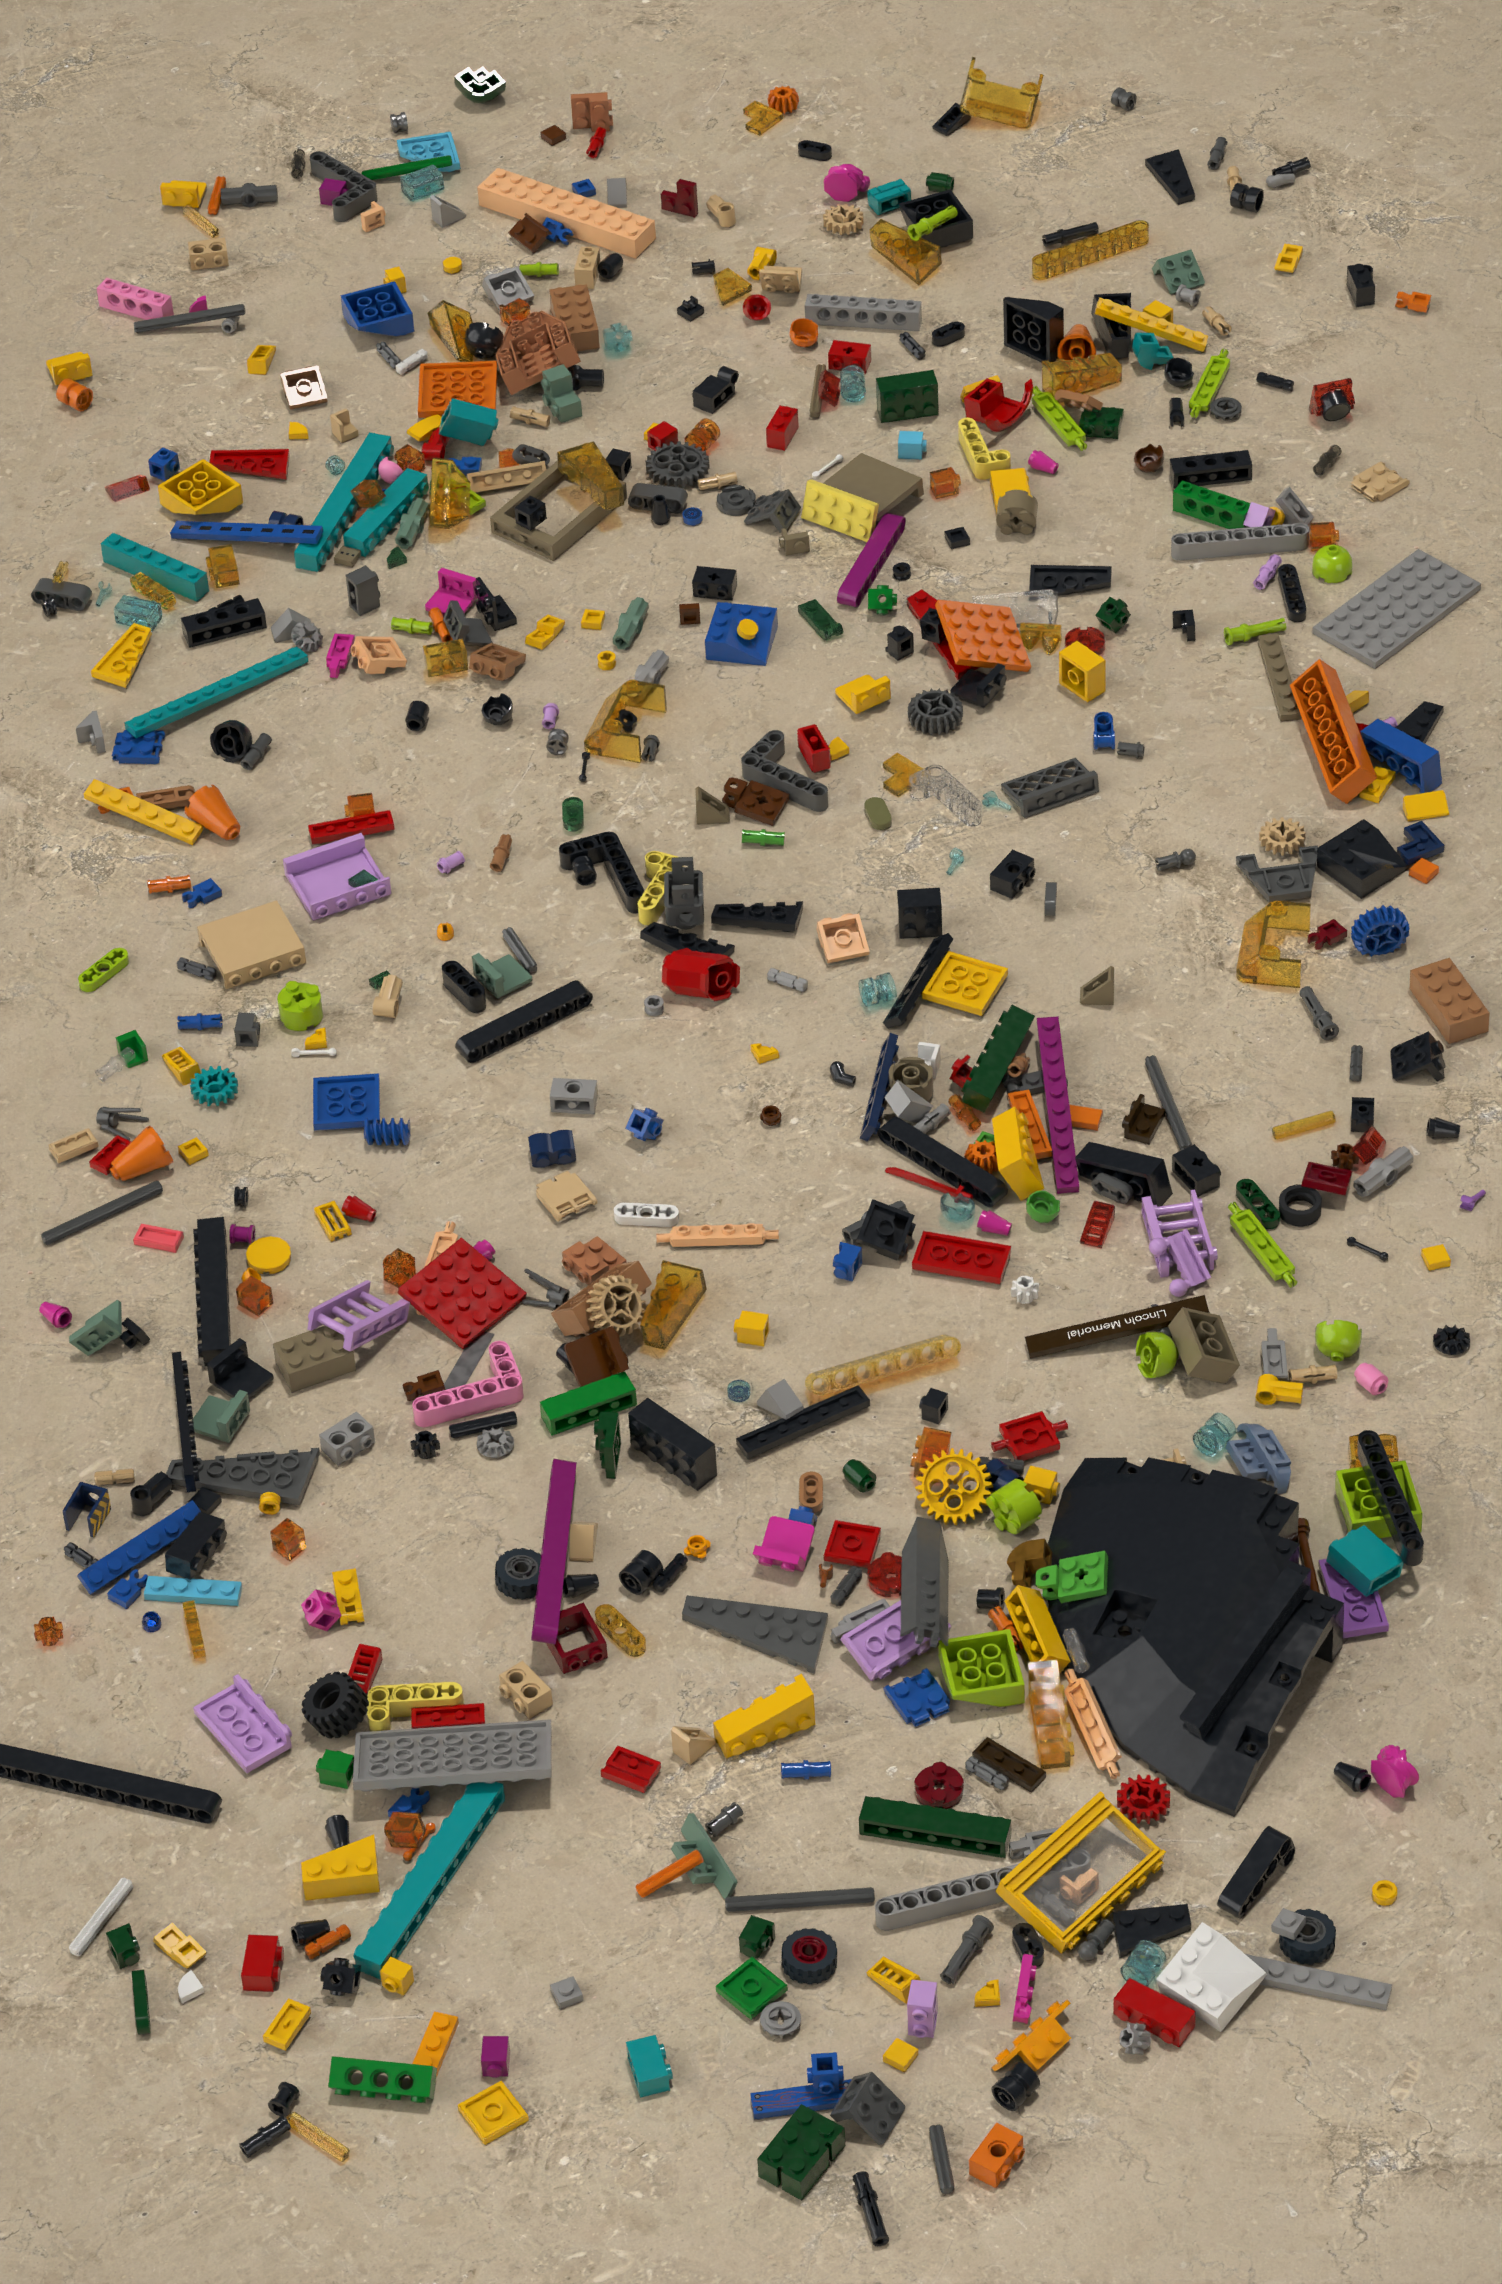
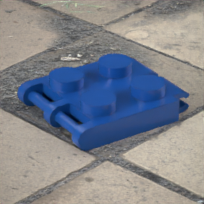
(138, 750)
(918, 1698)

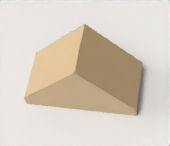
(582, 1541)
(690, 1743)

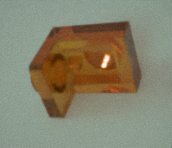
(506, 458)

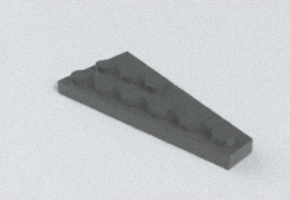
(253, 1474)
(768, 1629)

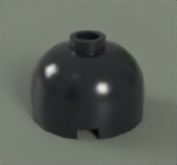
(483, 340)
(231, 740)

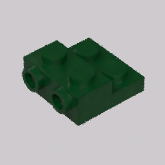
(1102, 423)
(608, 1441)

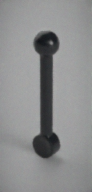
(585, 756)
(1351, 1241)

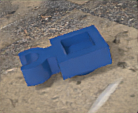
(557, 230)
(469, 464)
(203, 892)
(125, 1591)
(410, 1804)

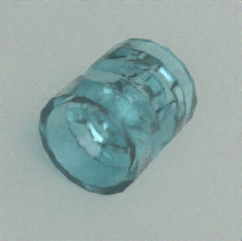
(852, 383)
(877, 989)
(1214, 1434)
(1143, 1963)

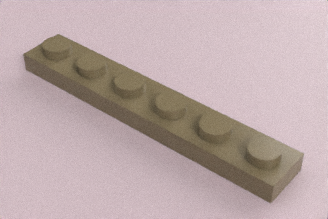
(1278, 676)

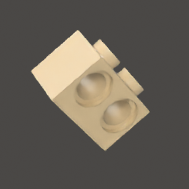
(208, 253)
(587, 266)
(525, 1690)

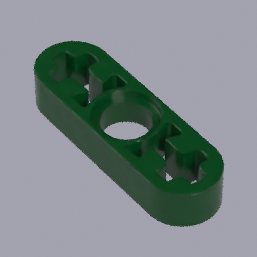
(1257, 1194)
(141, 2002)

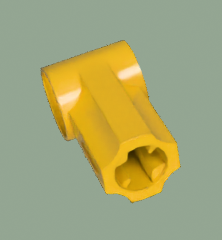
(761, 258)
(1272, 1390)

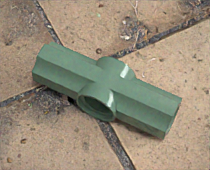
(412, 523)
(630, 623)

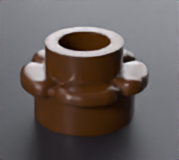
(770, 1115)

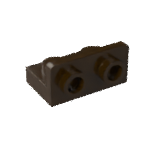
(1142, 1121)

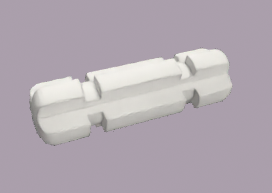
(411, 361)

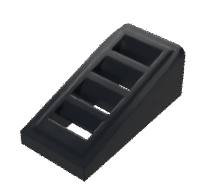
(951, 114)

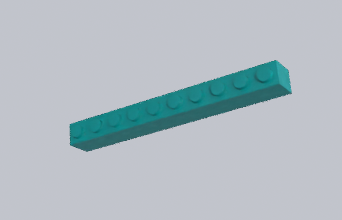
(341, 504)
(429, 1876)

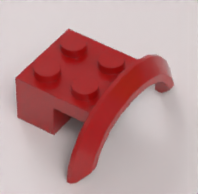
(990, 406)

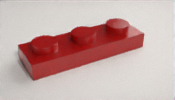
(448, 1715)

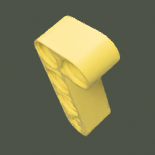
(976, 451)
(652, 901)
(397, 1700)

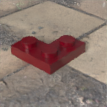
(682, 202)

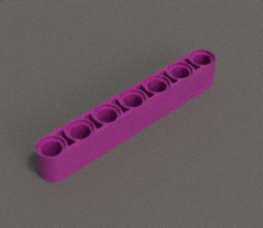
(871, 560)

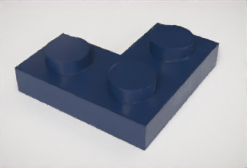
(1422, 844)

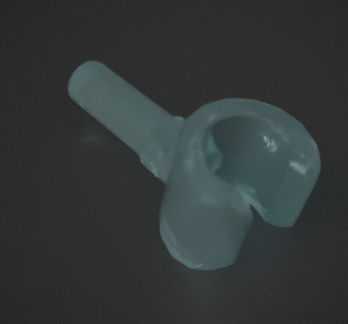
(102, 592)
(991, 797)
(957, 857)

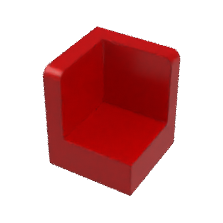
(662, 434)

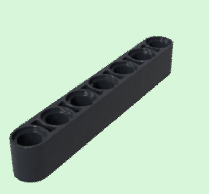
(523, 1021)
(942, 1161)
(1390, 1498)

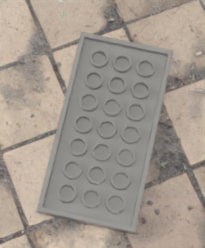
(1396, 608)
(453, 1755)

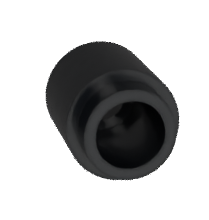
(610, 265)
(417, 715)

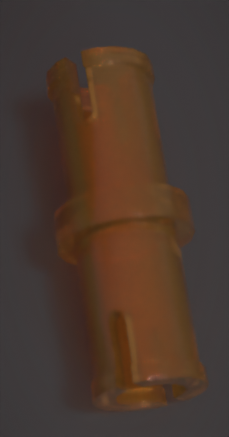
(964, 1112)

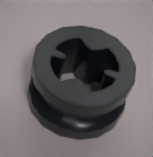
(902, 576)
(49, 606)
(241, 1196)

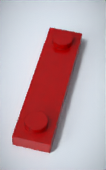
(351, 826)

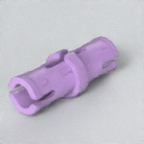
(1267, 571)

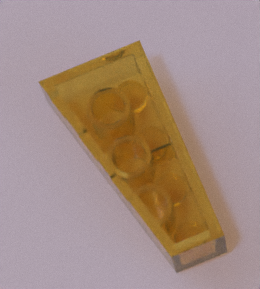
(1081, 374)
(671, 1302)

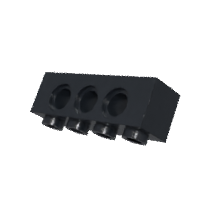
(1211, 468)
(223, 622)

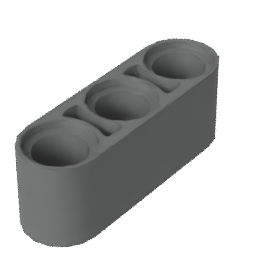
(642, 497)
(65, 595)

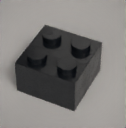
(919, 913)

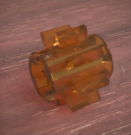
(48, 1631)

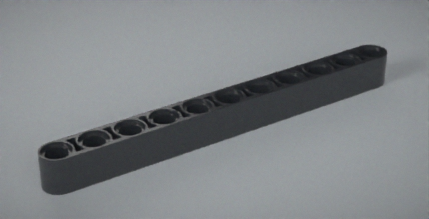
(108, 1784)

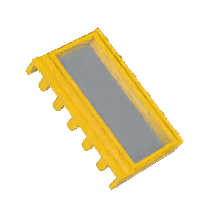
(1081, 1873)

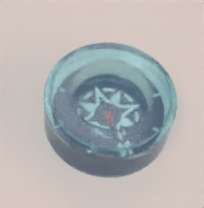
(738, 1390)

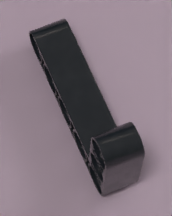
(608, 849)

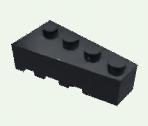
(1114, 335)
(1142, 1172)

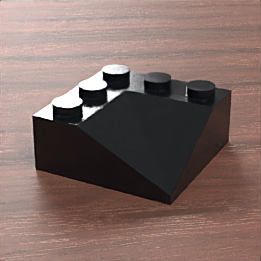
(951, 232)
(1033, 327)
(1360, 859)

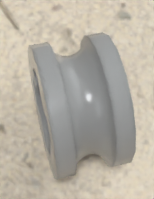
(654, 1005)

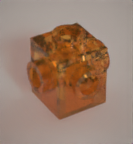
(398, 1267)

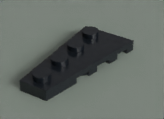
(1172, 175)
(1069, 578)
(1422, 721)
(776, 917)
(671, 940)

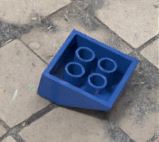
(378, 310)
(727, 646)

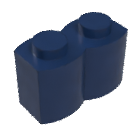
(552, 1148)

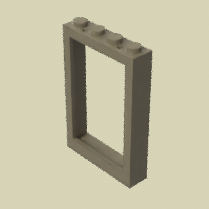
(548, 546)

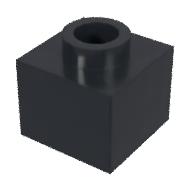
(934, 1405)

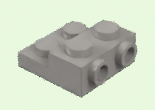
(507, 287)

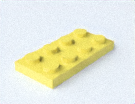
(839, 510)

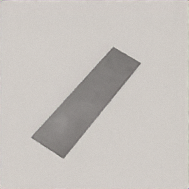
(468, 1361)

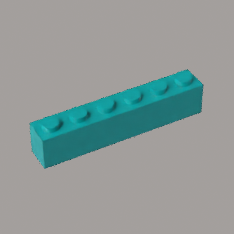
(384, 516)
(161, 568)

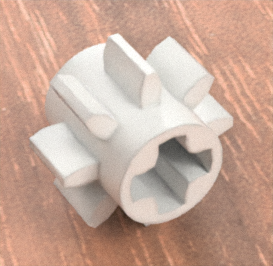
(1025, 1289)

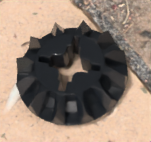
(1452, 1346)

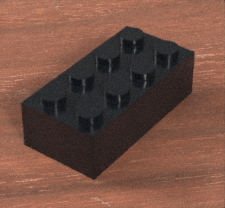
(672, 1444)

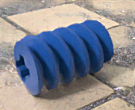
(387, 1132)

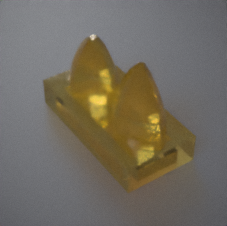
(1048, 633)

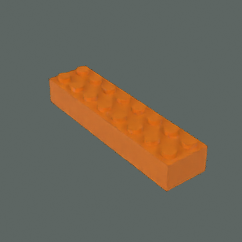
(1333, 731)

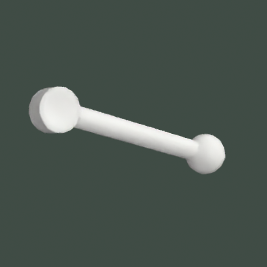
(816, 474)
(296, 1052)

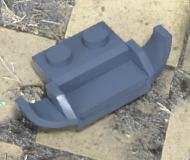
(1260, 1456)

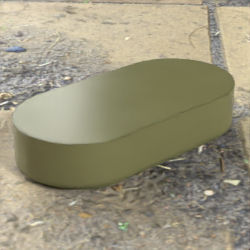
(878, 813)

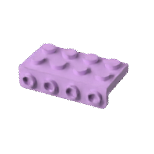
(880, 1647)
(244, 1725)

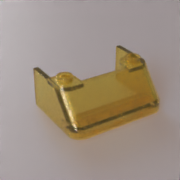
(998, 101)
(606, 734)
(1262, 962)

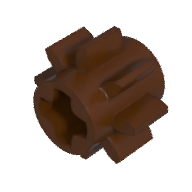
(1344, 1157)

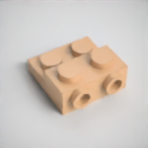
(377, 654)
(842, 938)

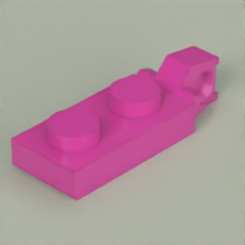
(339, 653)
(1024, 1992)

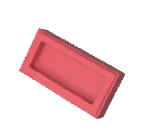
(158, 1238)

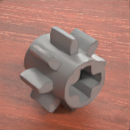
(1135, 2038)

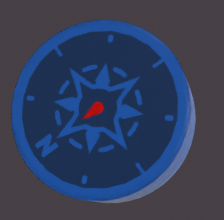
(692, 516)

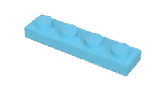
(200, 1590)

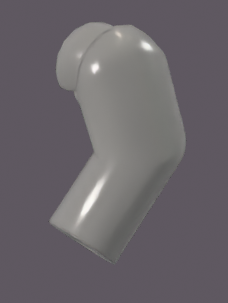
(1279, 179)

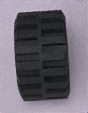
(335, 1705)

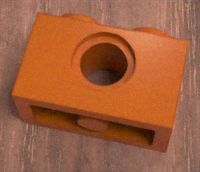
(998, 2142)

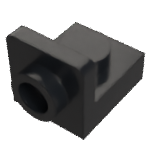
(1185, 620)

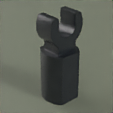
(1176, 411)

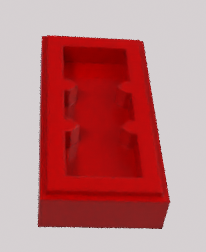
(103, 1159)

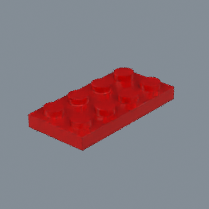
(961, 1257)

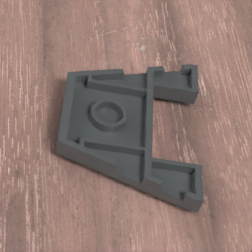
(1282, 881)

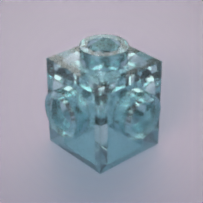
(612, 342)

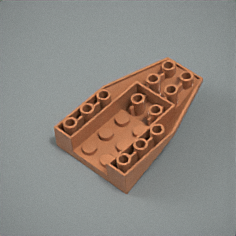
(533, 347)

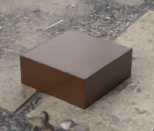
(553, 135)
(689, 613)

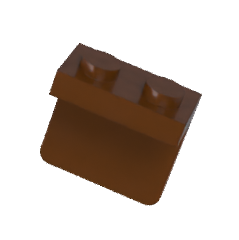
(596, 1356)

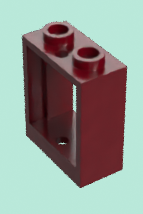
(594, 1652)

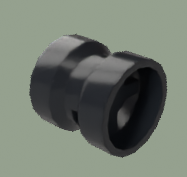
(584, 870)

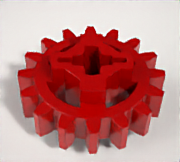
(1143, 1799)

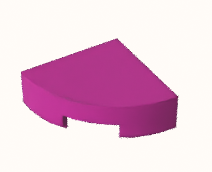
(199, 305)

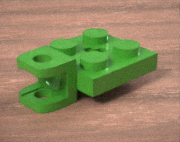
(1066, 1579)

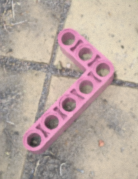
(474, 1397)

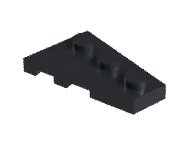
(1149, 1925)

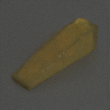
(450, 325)

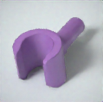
(1469, 1202)

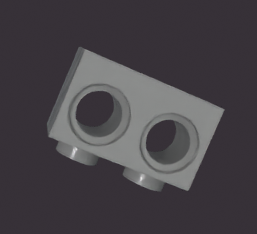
(347, 1438)

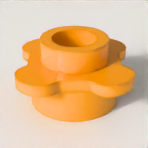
(697, 1546)

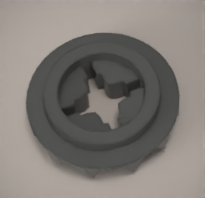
(1219, 405)

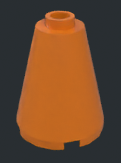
(1076, 344)
(212, 811)
(141, 1156)

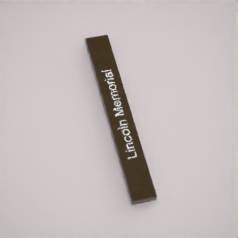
(1110, 1327)

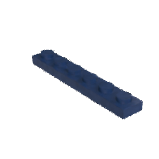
(880, 1083)

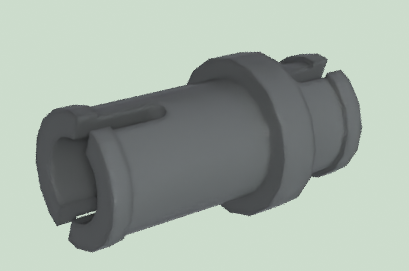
(727, 1816)

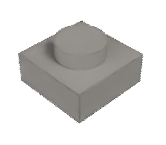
(1288, 1924)
(566, 1992)

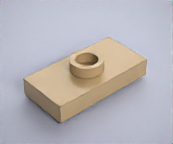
(73, 1145)

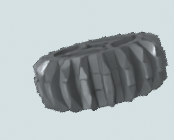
(935, 711)

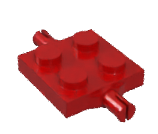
(1029, 1436)

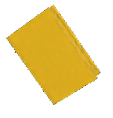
(1008, 480)

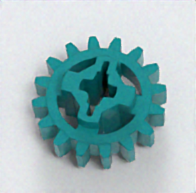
(214, 1086)

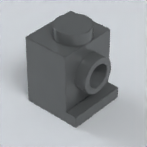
(247, 1030)

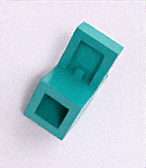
(1148, 350)

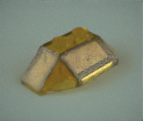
(447, 495)

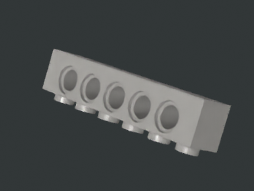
(864, 312)

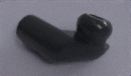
(839, 1075)

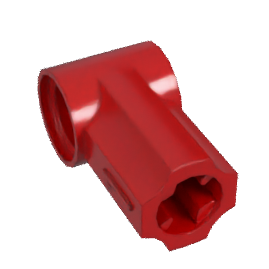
(435, 447)

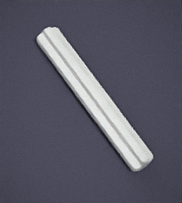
(100, 1917)

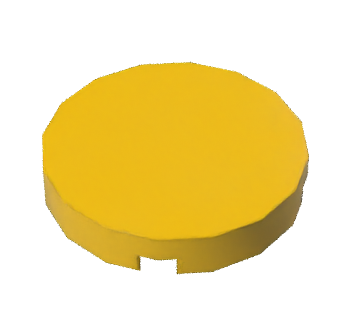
(268, 1255)

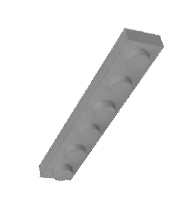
(1324, 1983)

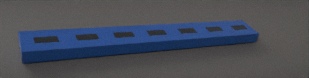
(246, 532)

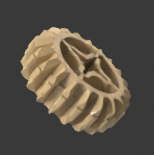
(624, 1306)

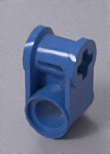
(1103, 731)

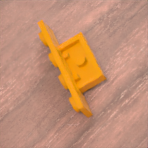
(1040, 2043)

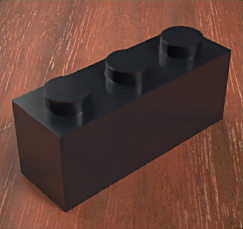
(195, 1545)

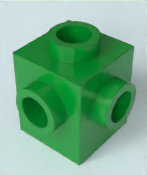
(874, 599)

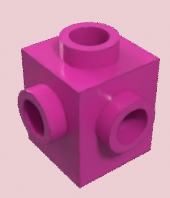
(321, 1610)

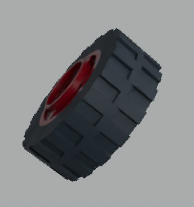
(809, 1956)

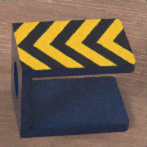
(81, 1498)

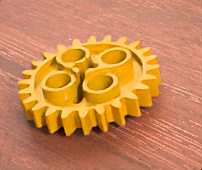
(938, 1473)

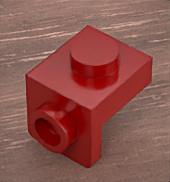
(961, 1071)

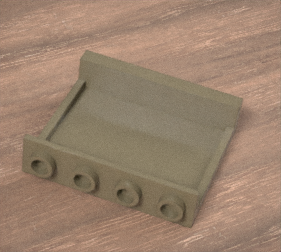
(876, 482)

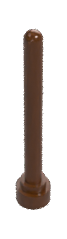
(1303, 1533)

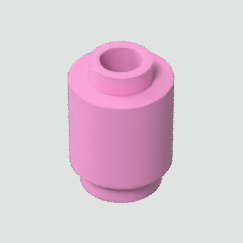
(1371, 1378)

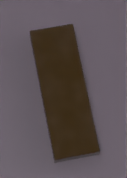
(1009, 1764)

